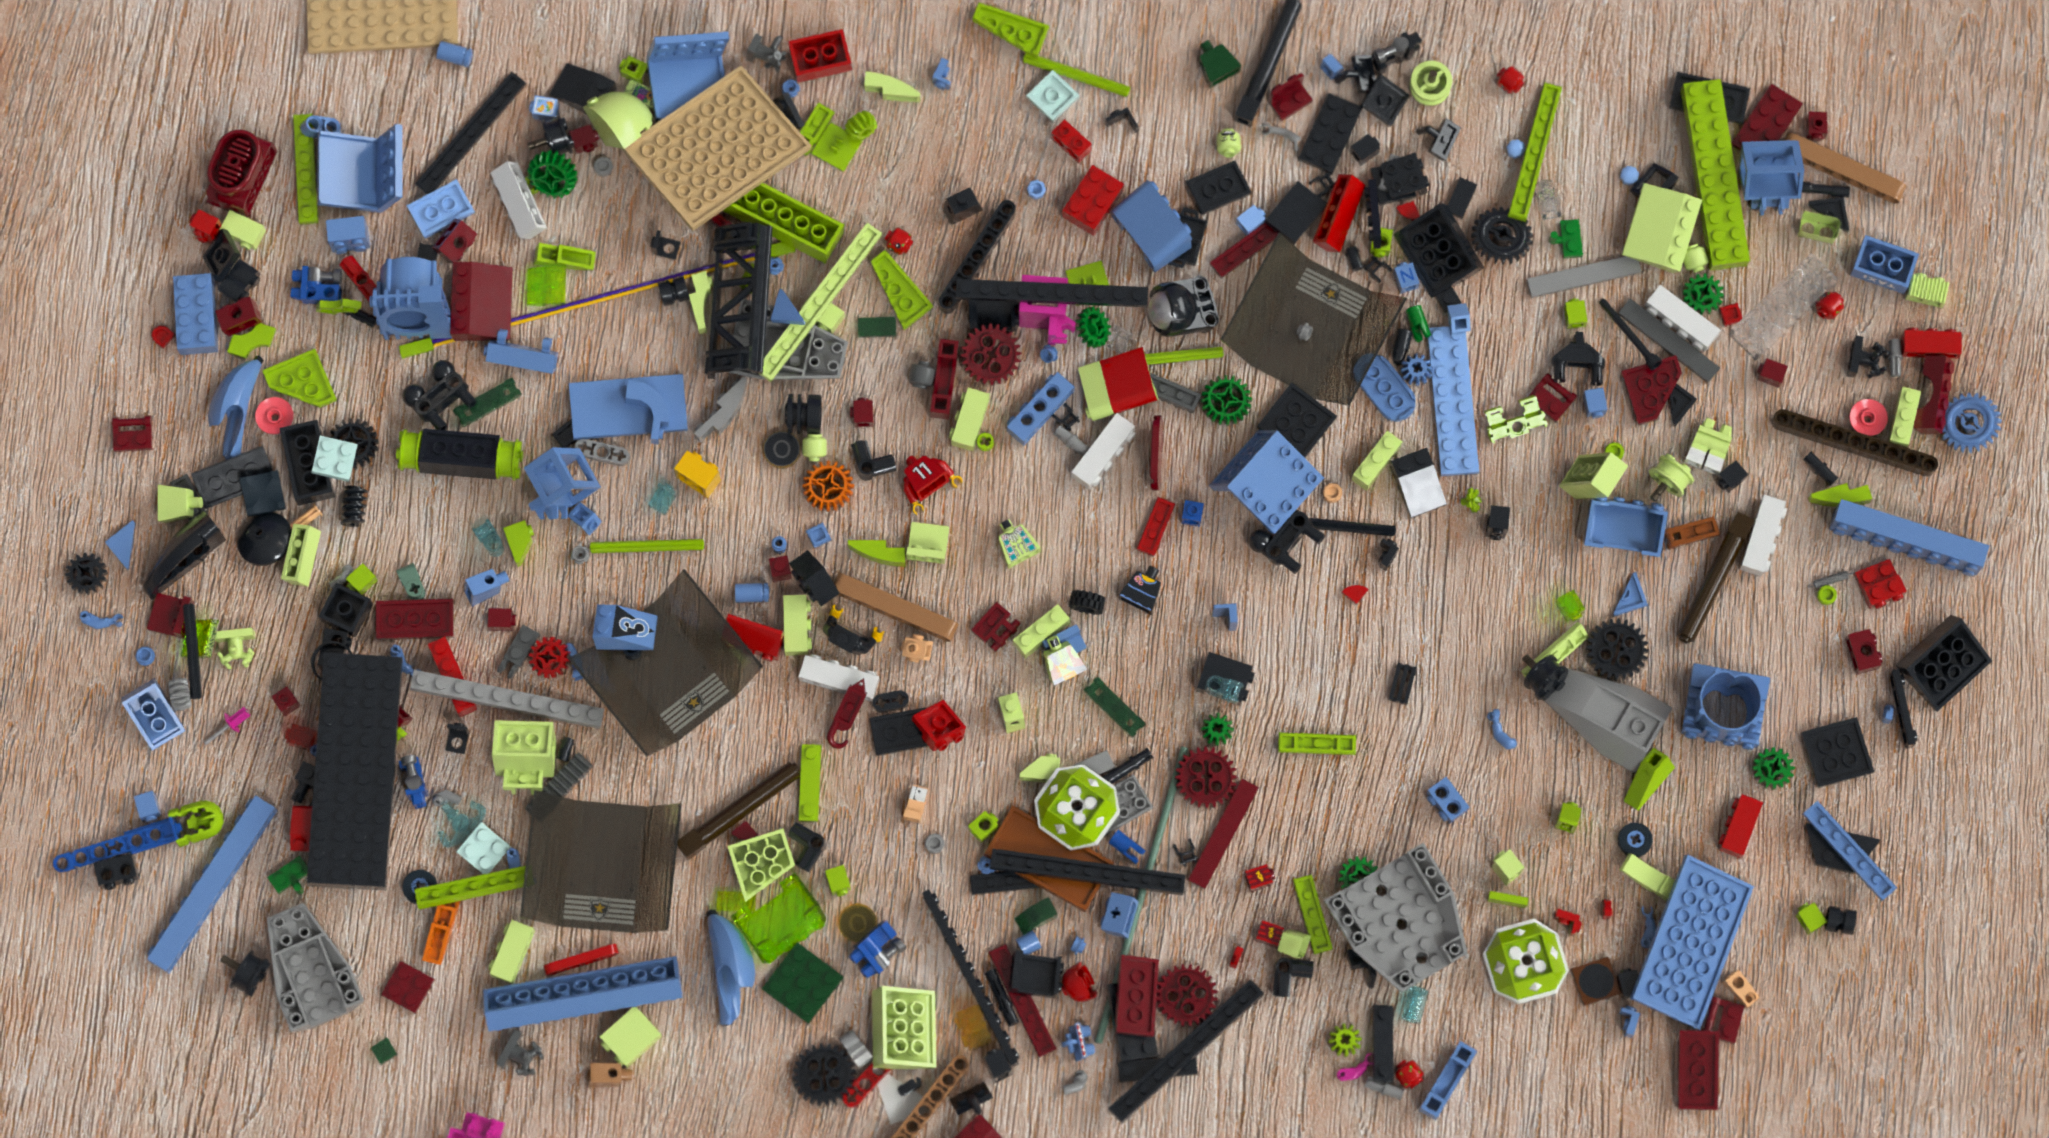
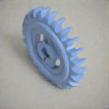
(1982, 434)

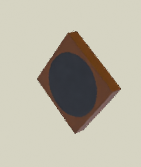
(1596, 981)

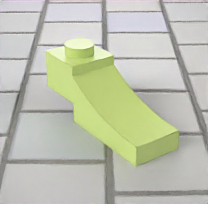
(698, 299)
(1647, 876)

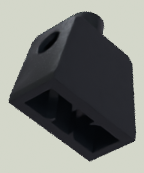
(961, 205)

